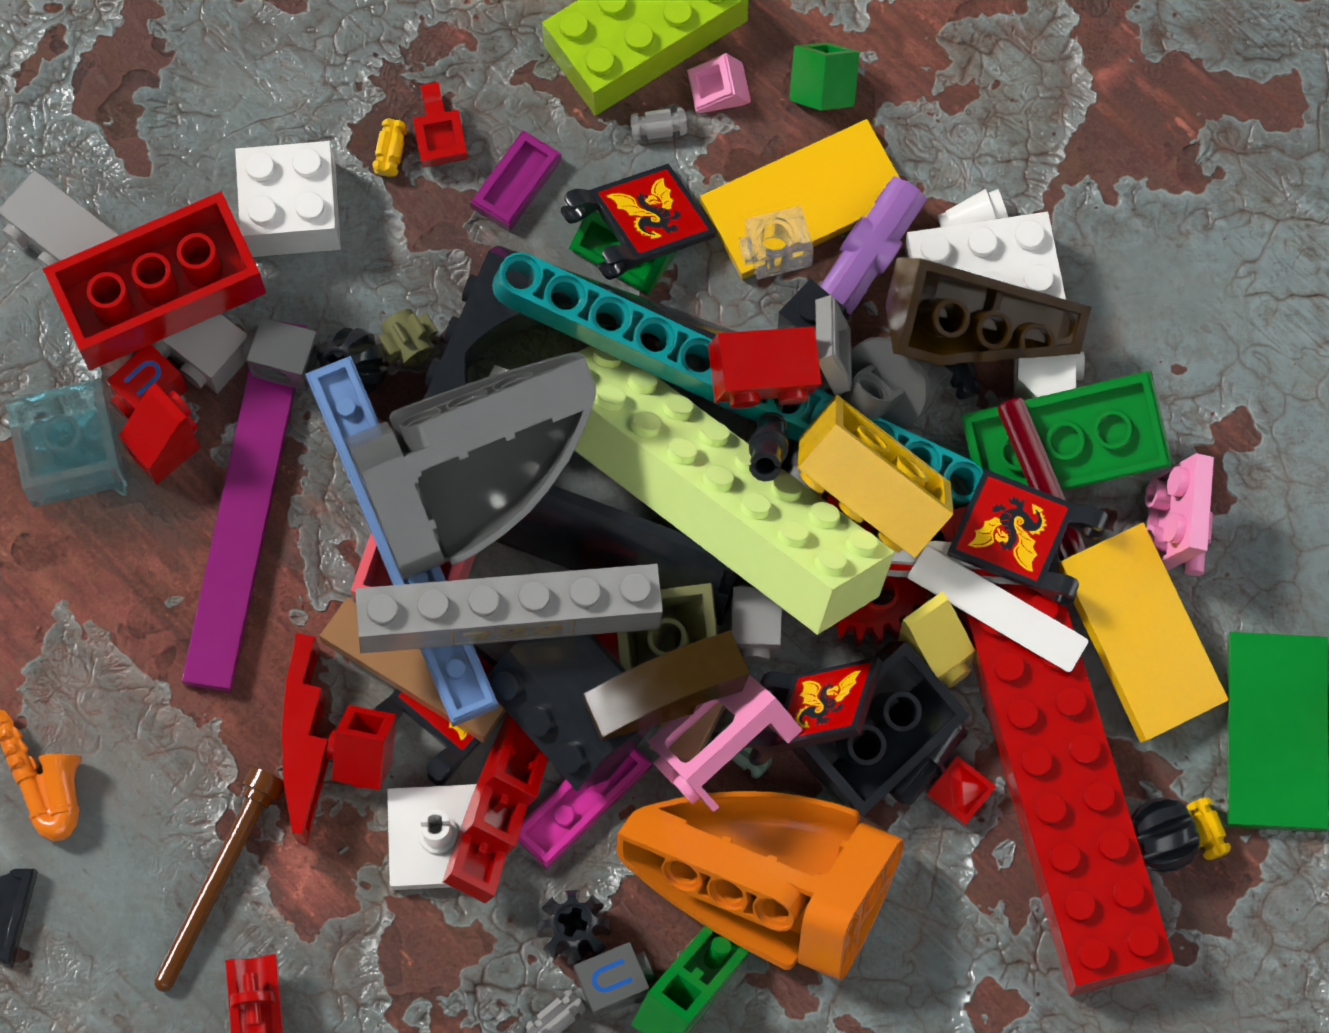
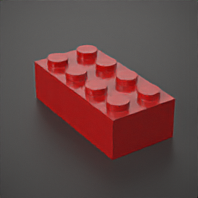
(155, 280)

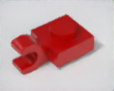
(439, 132)

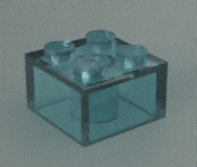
(65, 442)

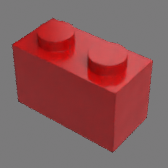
(764, 366)

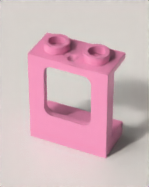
(753, 711)

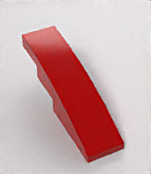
(302, 750)
(496, 812)

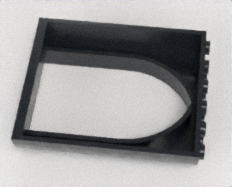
(564, 524)

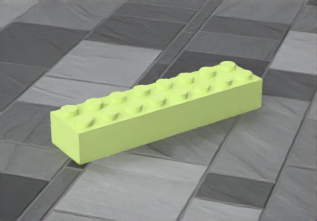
(700, 482)

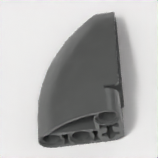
(472, 459)

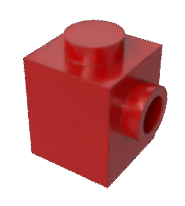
(362, 747)

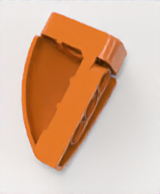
(768, 872)

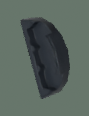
(15, 898)

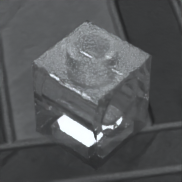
(785, 225)

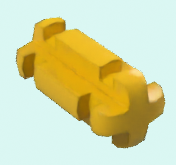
(389, 147)
(1209, 828)

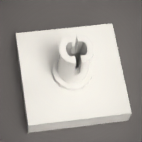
(423, 833)

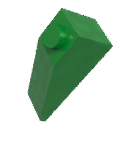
(690, 985)

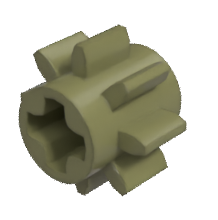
(408, 338)

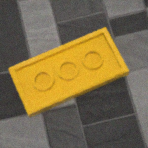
(829, 179)
(1143, 633)

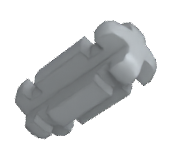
(658, 124)
(558, 1014)

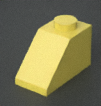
(939, 640)

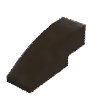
(667, 686)

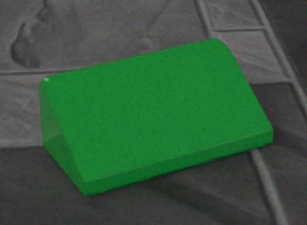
(596, 235)

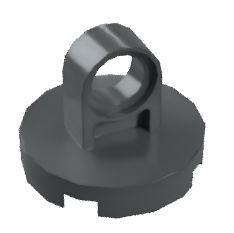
(888, 383)

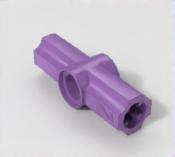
(873, 243)

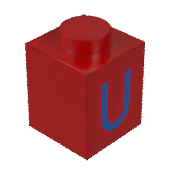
(138, 375)

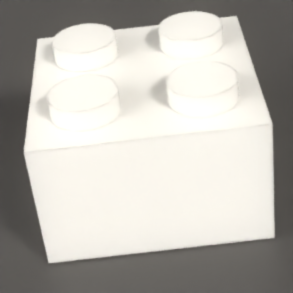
(288, 198)

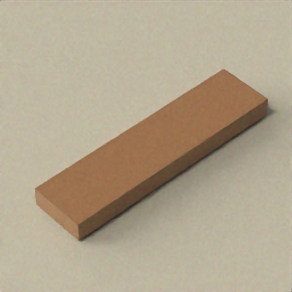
(400, 669)

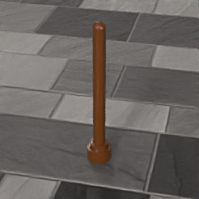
(259, 793)

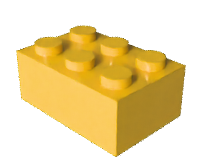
(874, 477)

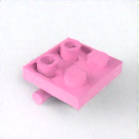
(1181, 513)

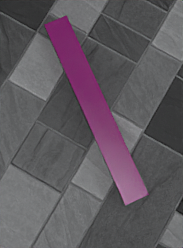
(239, 535)

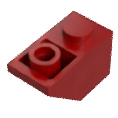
(160, 433)

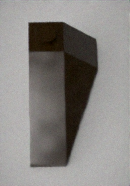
(966, 318)

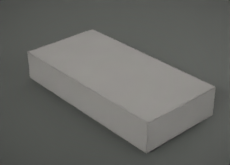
(833, 344)

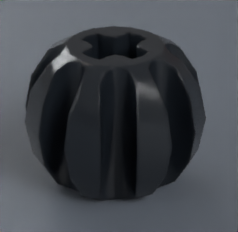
(363, 350)
(1166, 834)
(566, 914)

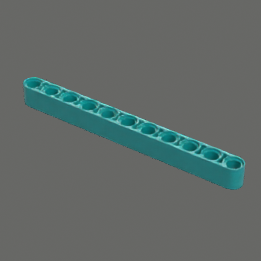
(676, 343)

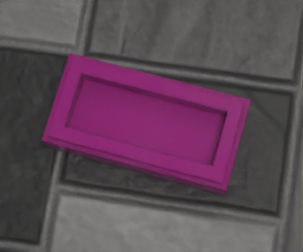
(516, 181)

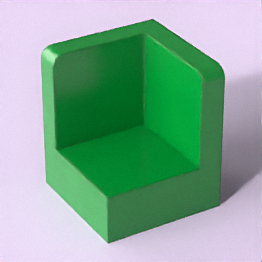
(824, 76)

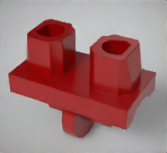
(254, 995)

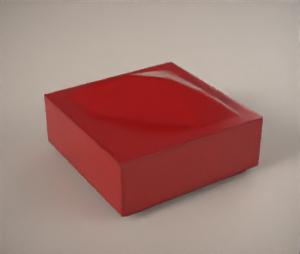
(960, 791)

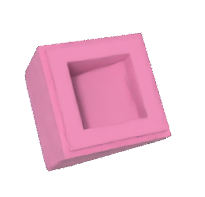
(718, 84)

